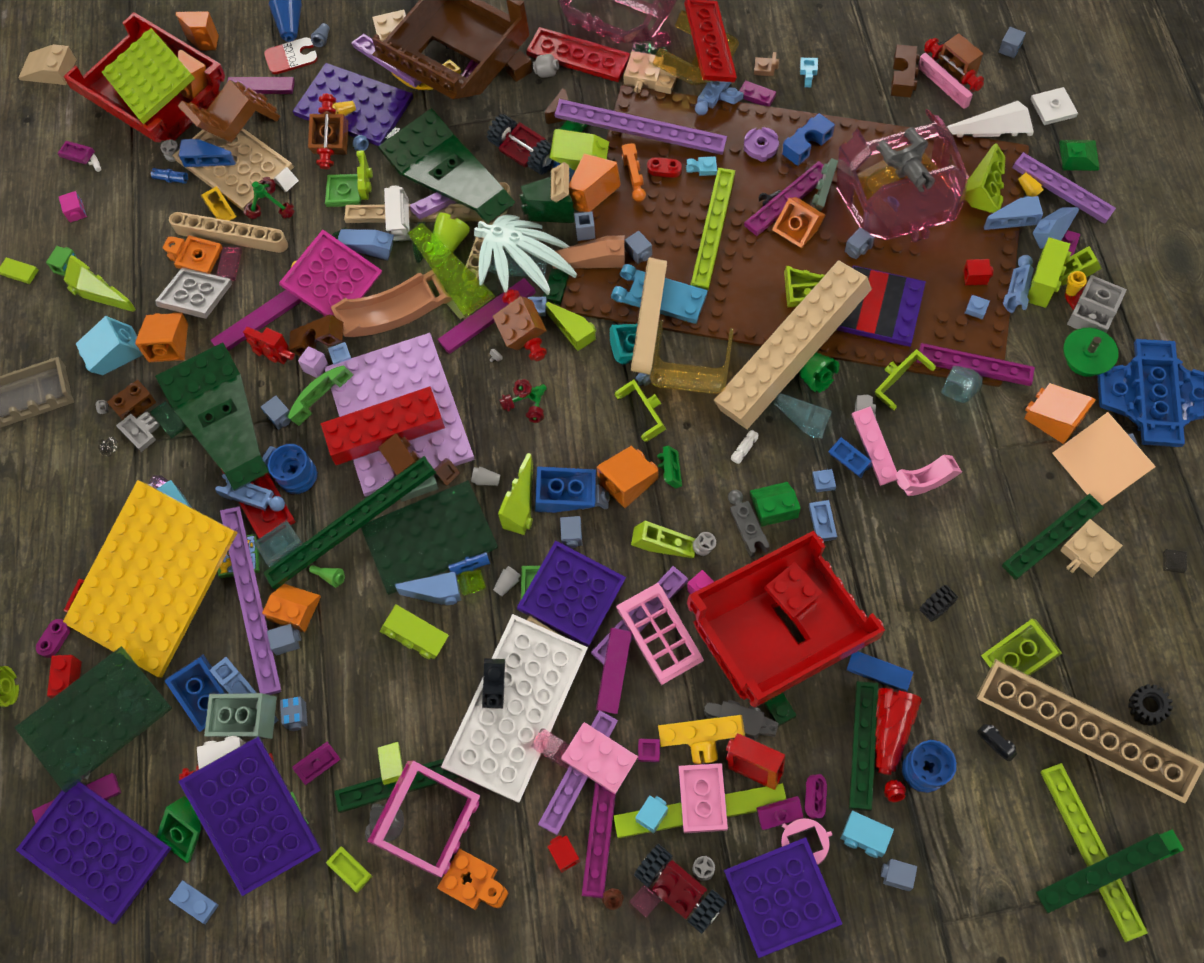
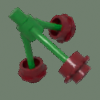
(261, 190)
(525, 390)

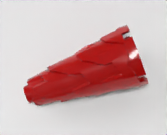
(895, 718)

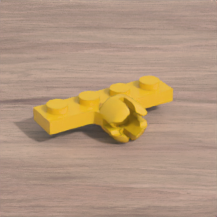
(701, 735)

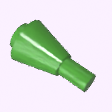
(333, 576)

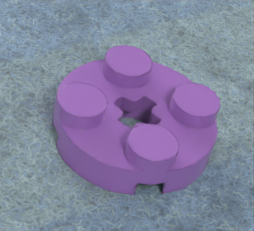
(757, 151)

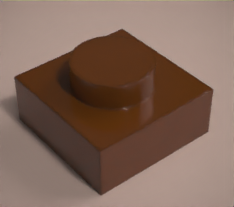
(446, 471)

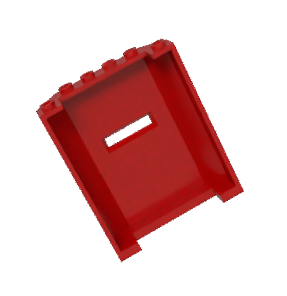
(170, 119)
(752, 640)

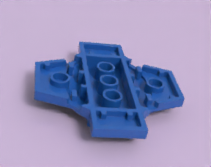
(1154, 392)

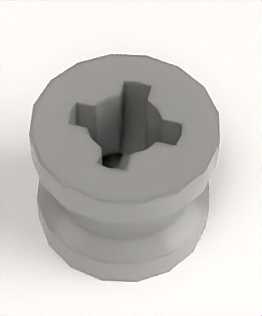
(169, 148)
(706, 539)
(704, 864)

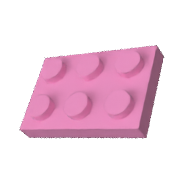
(599, 758)
(702, 798)

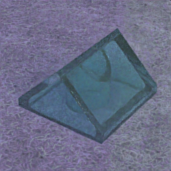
(278, 543)

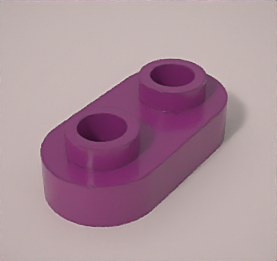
(53, 638)
(816, 796)

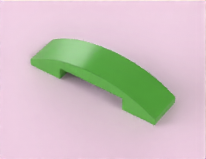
(316, 389)

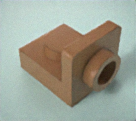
(766, 66)

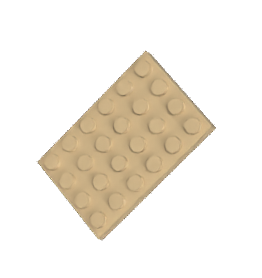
(253, 163)

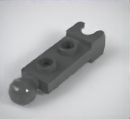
(747, 523)

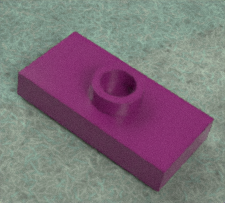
(76, 152)
(779, 813)

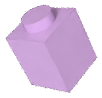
(313, 362)

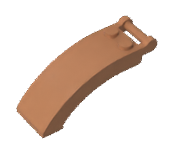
(390, 308)

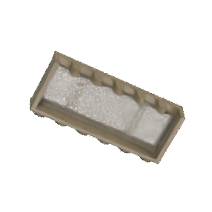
(33, 391)

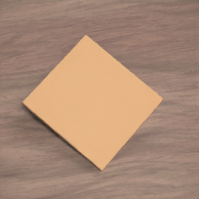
(1103, 459)

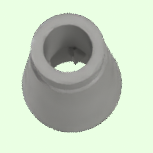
(485, 477)
(506, 581)

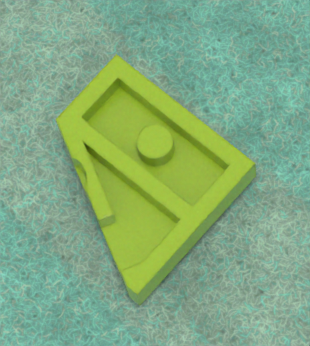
(364, 174)

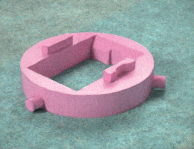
(804, 824)

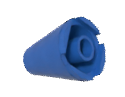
(287, 17)

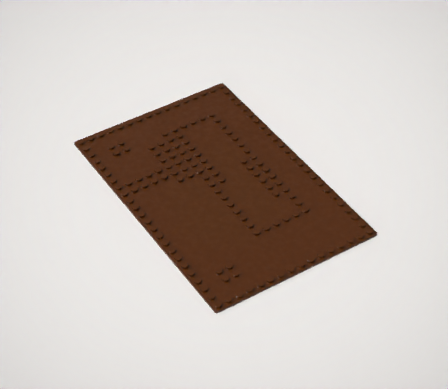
(749, 269)

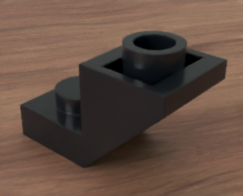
(493, 683)

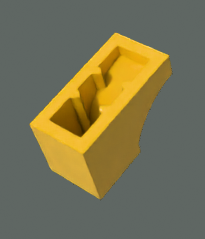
(217, 204)

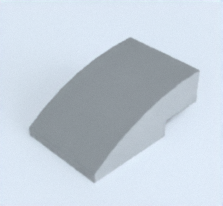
(1097, 305)

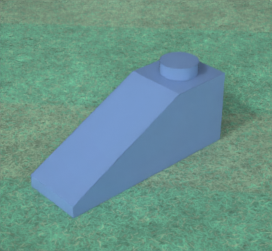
(1022, 212)
(1054, 225)
(368, 242)
(436, 589)

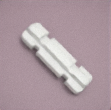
(744, 446)

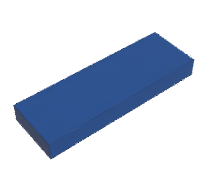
(880, 671)

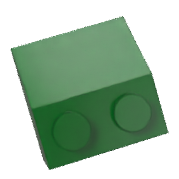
(775, 503)

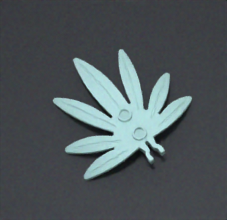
(514, 235)

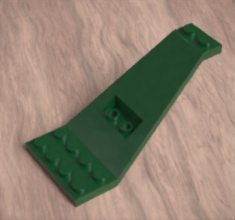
(428, 147)
(204, 388)

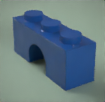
(817, 129)

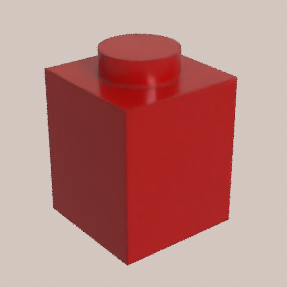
(977, 272)
(563, 853)

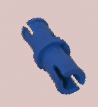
(169, 175)
(469, 563)

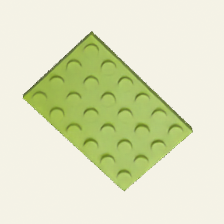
(147, 75)

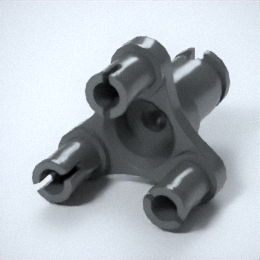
(908, 161)

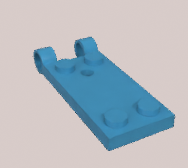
(678, 299)

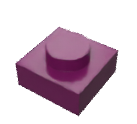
(649, 750)

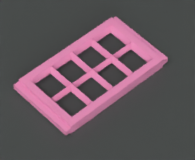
(679, 666)

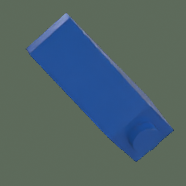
(200, 153)

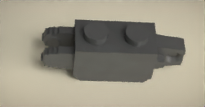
(753, 720)

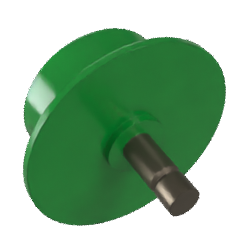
(1090, 352)

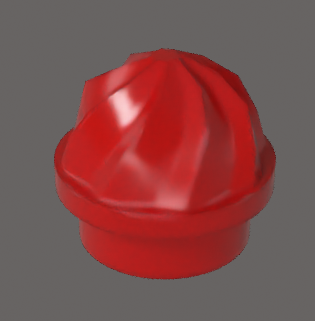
(894, 791)

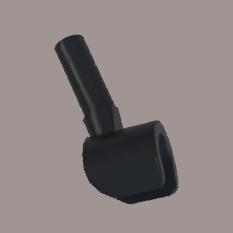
(767, 198)

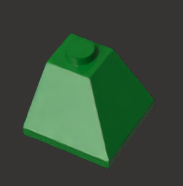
(1079, 155)
(180, 828)

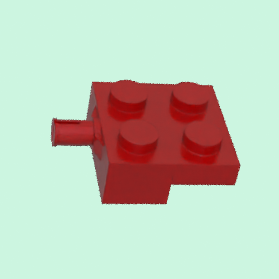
(268, 344)

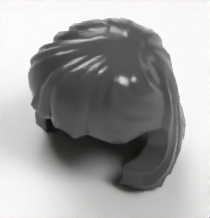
(395, 828)

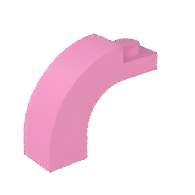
(928, 477)

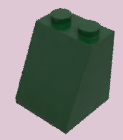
(540, 208)

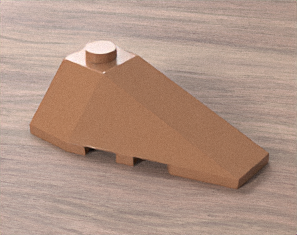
(597, 253)

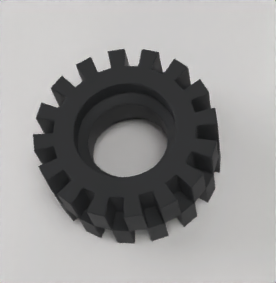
(938, 603)
(1156, 694)

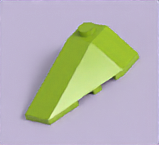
(986, 182)
(92, 287)
(517, 504)

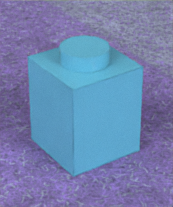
(652, 813)

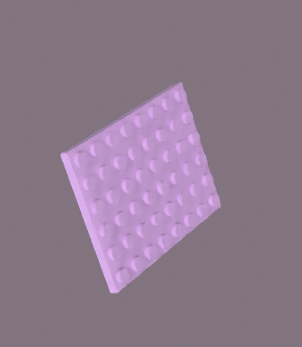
(391, 374)

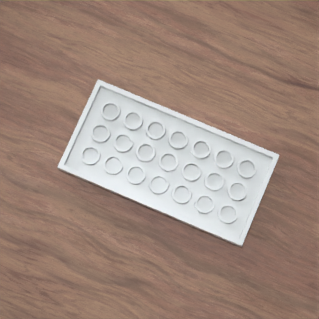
(497, 742)

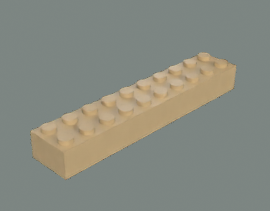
(793, 344)
(1090, 731)

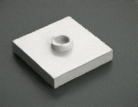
(1054, 106)

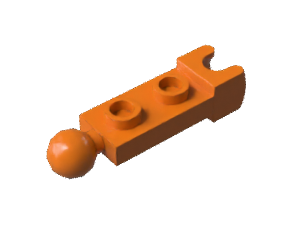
(630, 159)

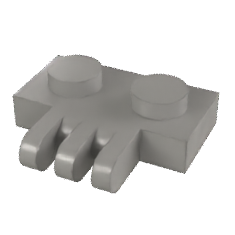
(139, 429)

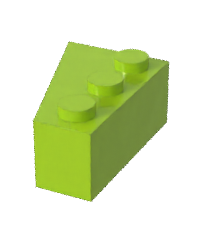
(1048, 272)
(799, 284)
(414, 632)

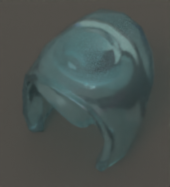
(962, 384)

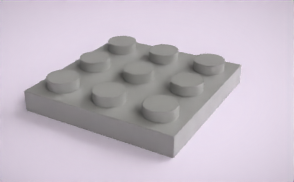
(193, 293)

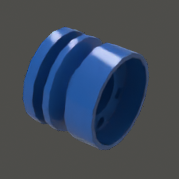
(292, 468)
(939, 761)

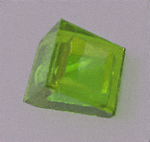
(471, 582)

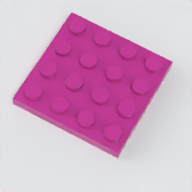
(329, 274)

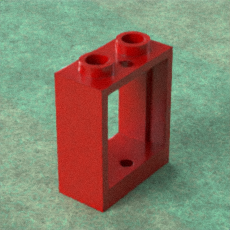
(755, 761)

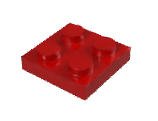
(793, 590)

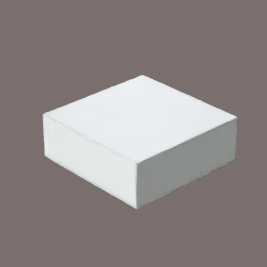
(286, 179)

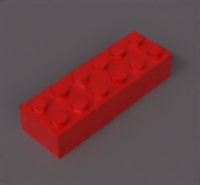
(370, 427)

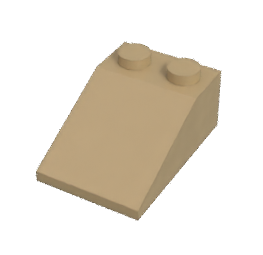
(48, 65)

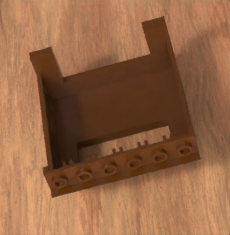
(464, 26)

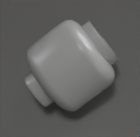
(545, 66)

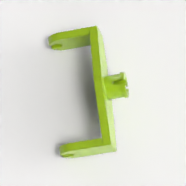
(897, 371)
(651, 403)

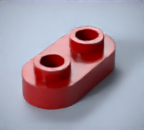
(662, 167)

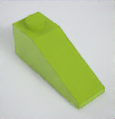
(1082, 261)
(573, 326)
(662, 540)

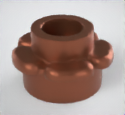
(613, 899)

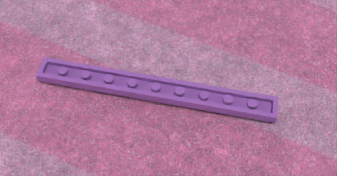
(641, 126)
(251, 604)

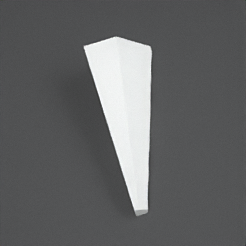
(1011, 118)

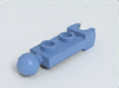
(710, 96)
(1019, 285)
(252, 496)

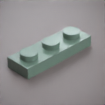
(824, 184)

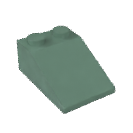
(241, 715)

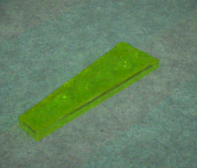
(452, 273)

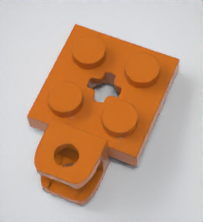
(184, 253)
(482, 884)

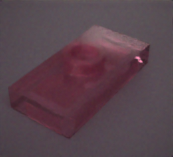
(229, 262)

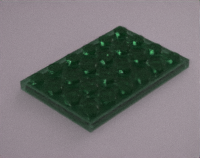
(428, 536)
(93, 719)

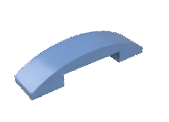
(232, 679)

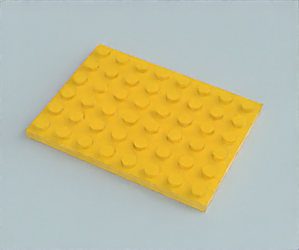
(150, 577)

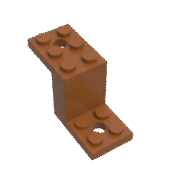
(229, 111)

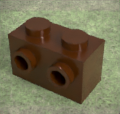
(131, 400)
(398, 453)

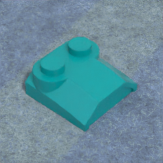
(622, 341)

